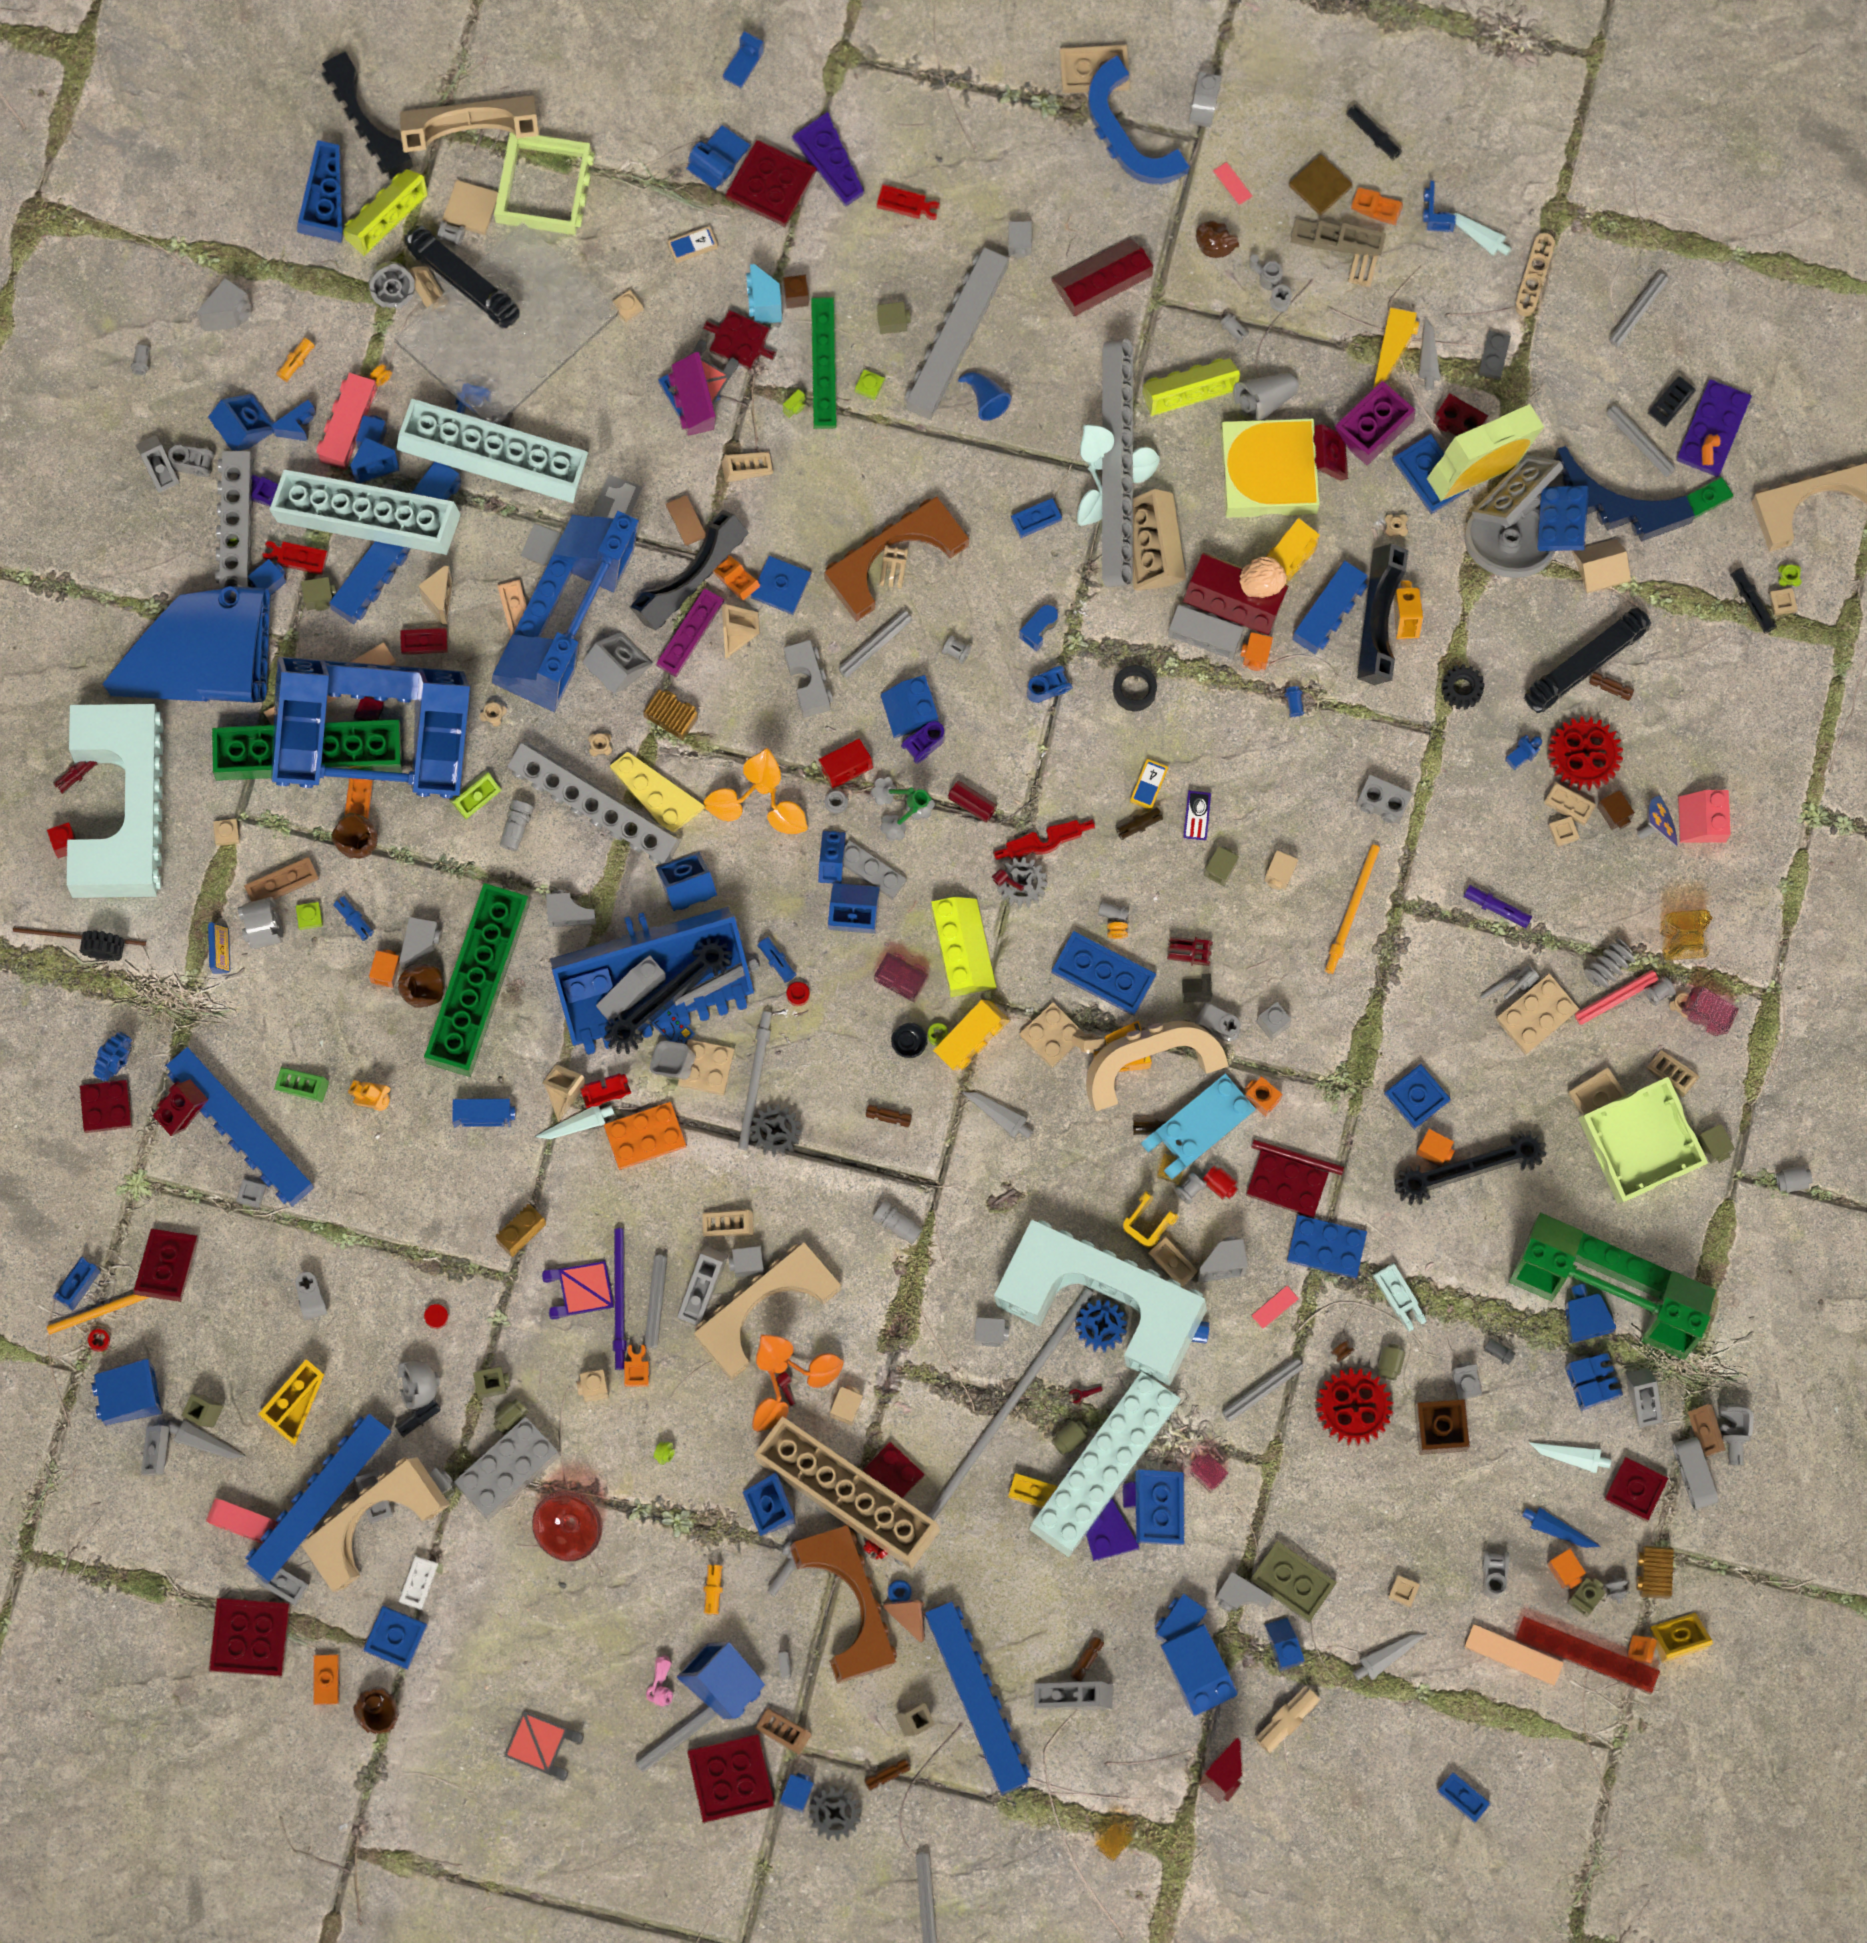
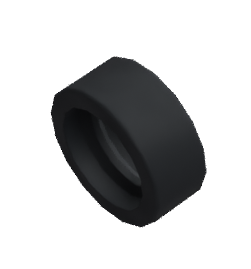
(1140, 671)

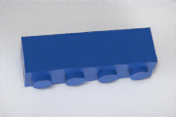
(1330, 607)

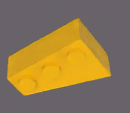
(1295, 548)
(971, 1035)
(292, 1403)

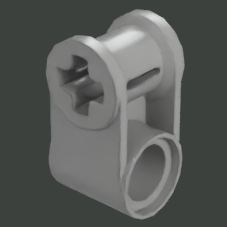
(195, 462)
(1216, 1022)
(310, 1299)
(1494, 1569)

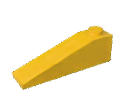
(1397, 337)

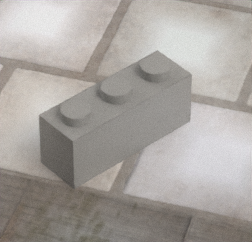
(1205, 631)

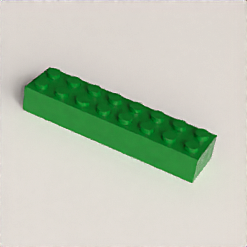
(358, 745)
(477, 980)

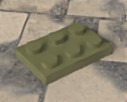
(1293, 1581)

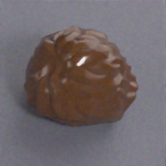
(1215, 239)
(355, 836)
(421, 985)
(376, 1710)

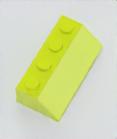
(385, 211)
(1190, 386)
(962, 945)

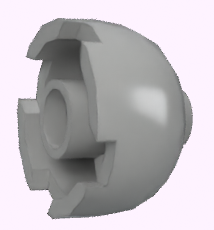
(391, 285)
(418, 1383)

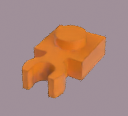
(636, 1371)

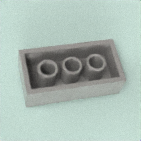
(506, 1468)

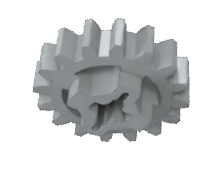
(1028, 876)

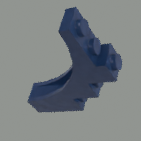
(1614, 510)

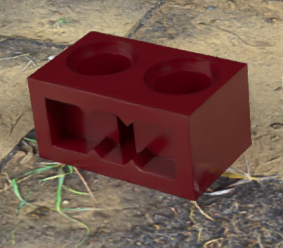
(1463, 413)
(179, 1107)

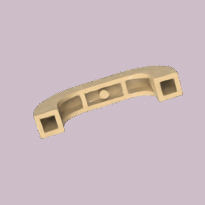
(1143, 1044)

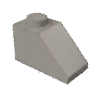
(157, 463)
(419, 940)

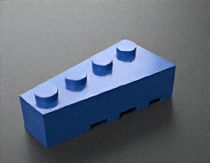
(321, 204)

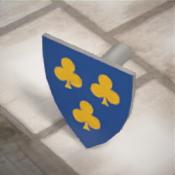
(1659, 821)

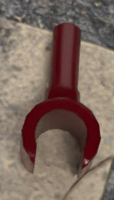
(1001, 877)
(782, 1381)
(1083, 1394)

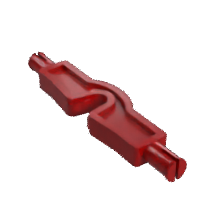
(1031, 843)

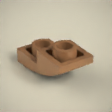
(685, 520)

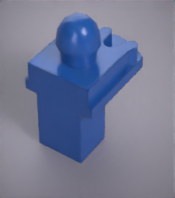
(1525, 751)

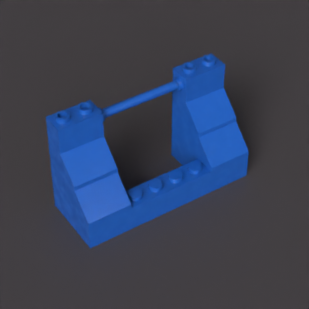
(588, 548)
(438, 721)

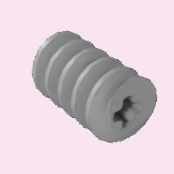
(1609, 964)

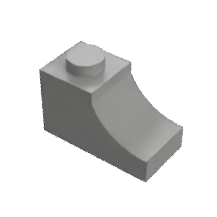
(1205, 99)
(564, 912)
(1644, 1397)
(1239, 1592)

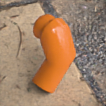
(1707, 448)

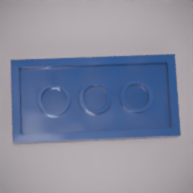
(1103, 973)

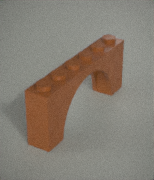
(927, 524)
(837, 1554)

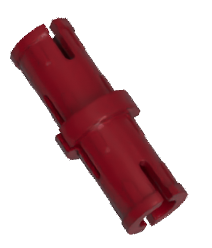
(74, 774)

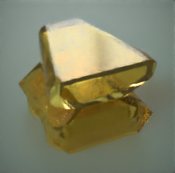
(1686, 934)

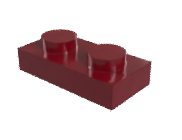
(424, 641)

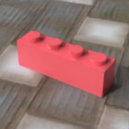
(342, 429)

